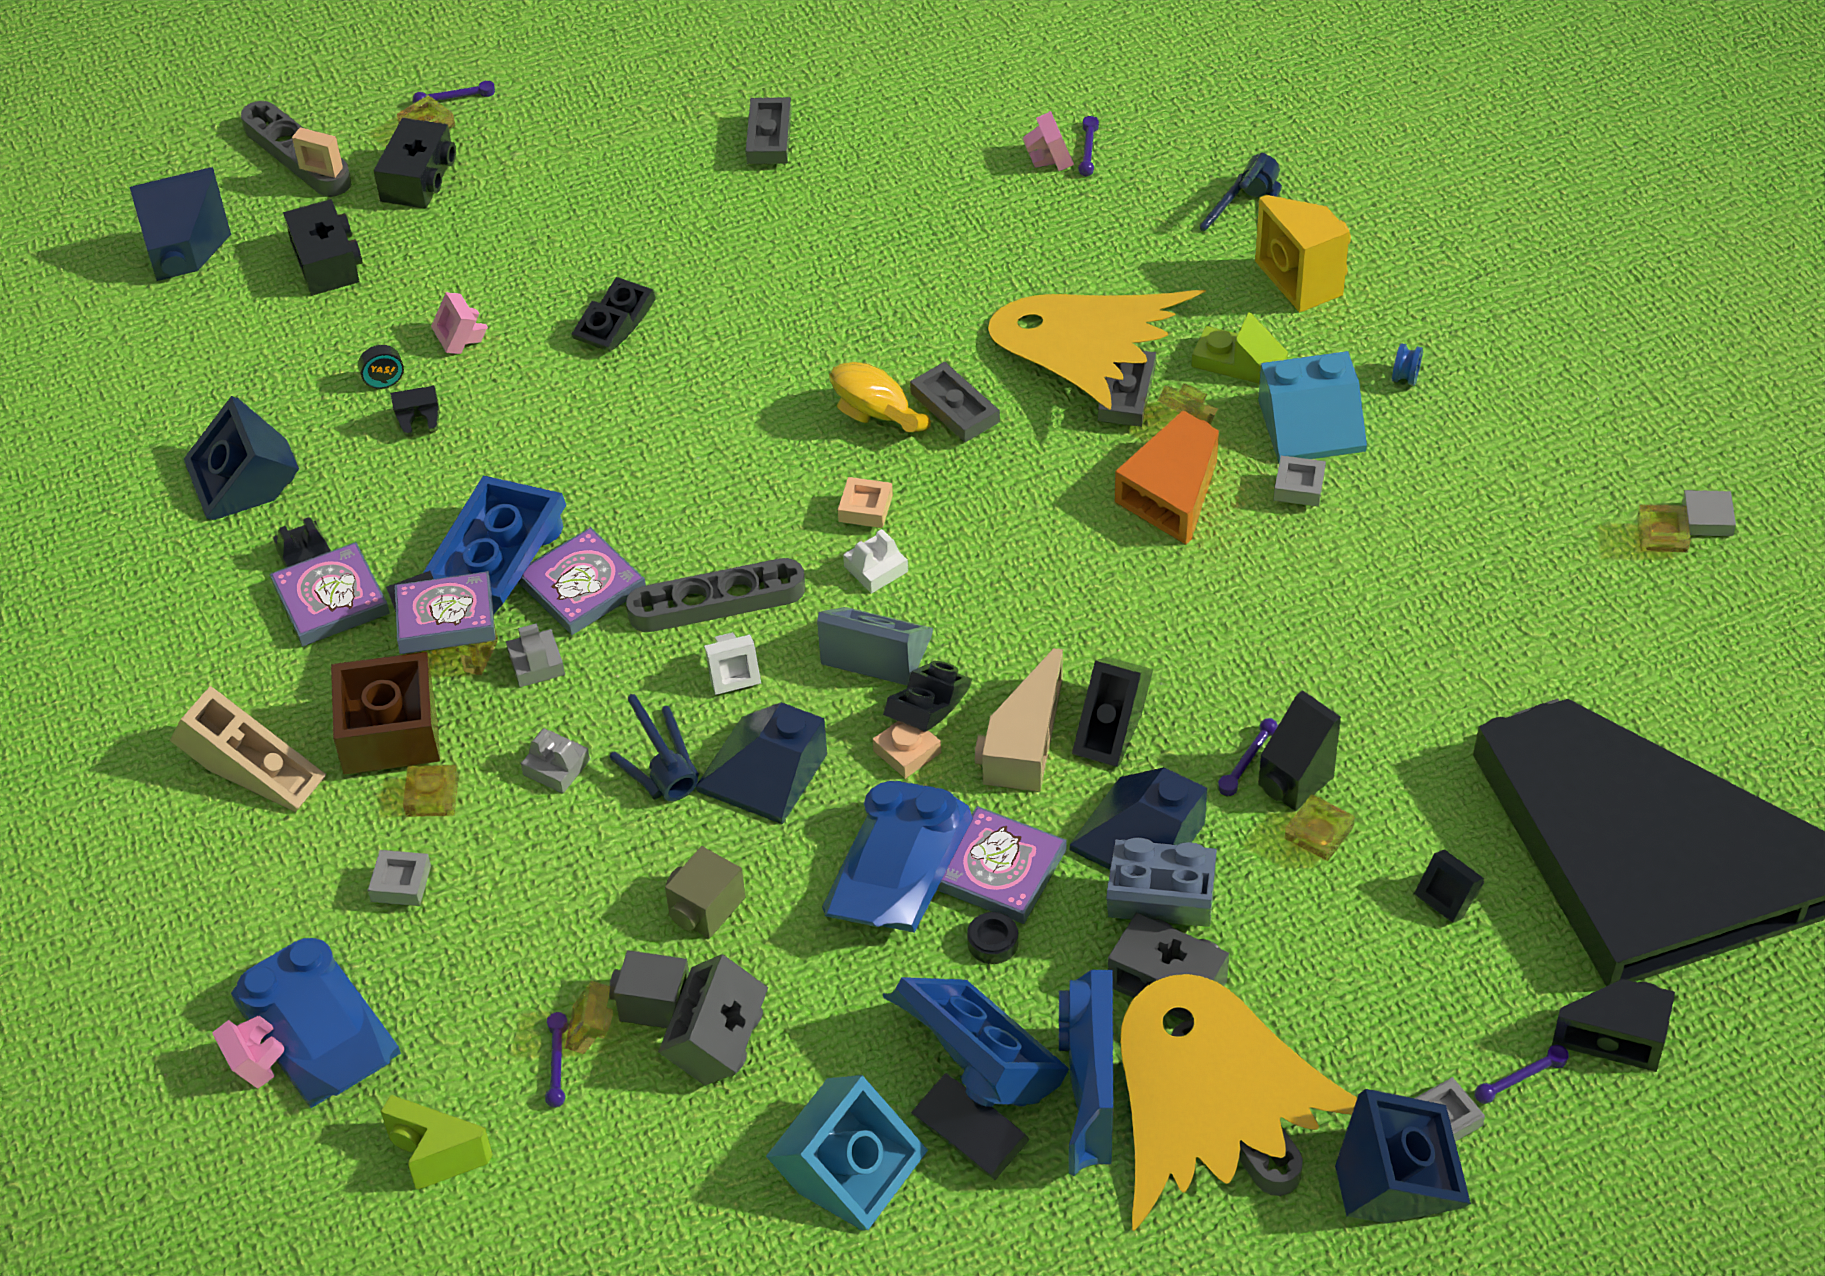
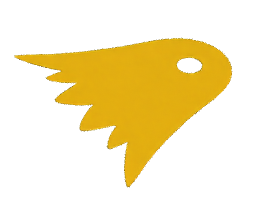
(1084, 333)
(1210, 1086)

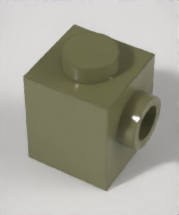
(704, 892)

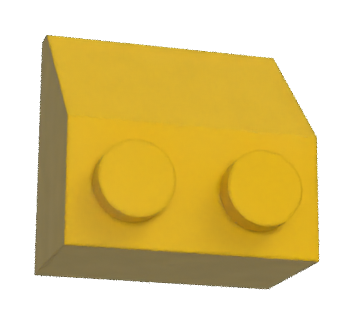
(1302, 250)

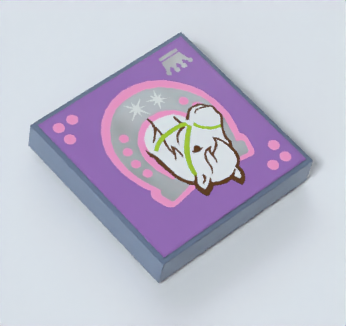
(581, 580)
(329, 594)
(444, 612)
(1002, 865)

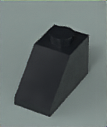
(1111, 710)
(1300, 752)
(1618, 1023)

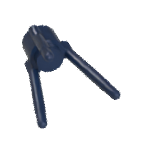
(1256, 180)
(670, 773)

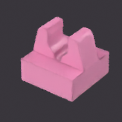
(1049, 144)
(457, 324)
(245, 1053)

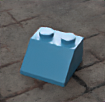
(1312, 406)
(848, 1151)

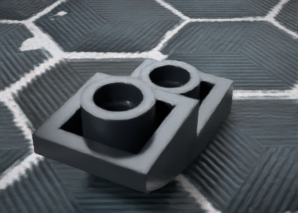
(616, 316)
(929, 695)
(972, 1129)

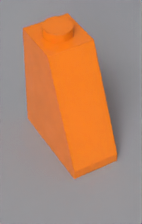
(1170, 476)

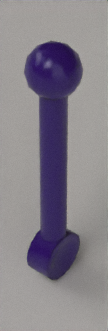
(485, 89)
(1090, 125)
(1229, 783)
(557, 1025)
(1556, 1057)

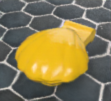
(872, 392)

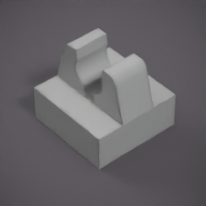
(534, 656)
(554, 760)

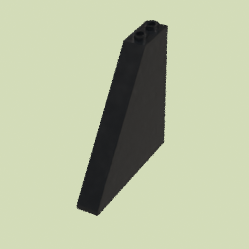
(1647, 846)

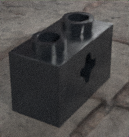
(414, 163)
(323, 246)

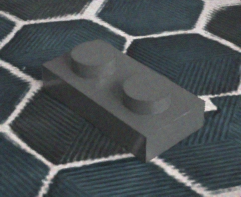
(768, 130)
(1131, 394)
(955, 402)

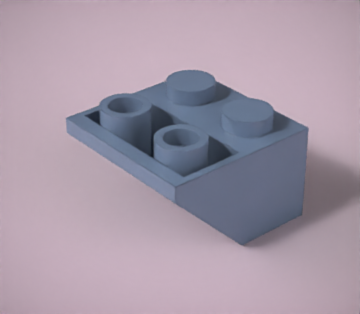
(1162, 881)

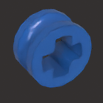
(1407, 364)

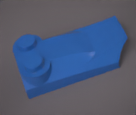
(499, 534)
(898, 855)
(318, 1017)
(1088, 1037)
(994, 1051)

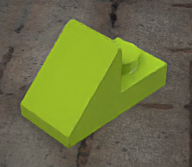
(1237, 353)
(440, 1142)

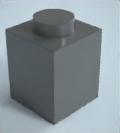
(648, 988)

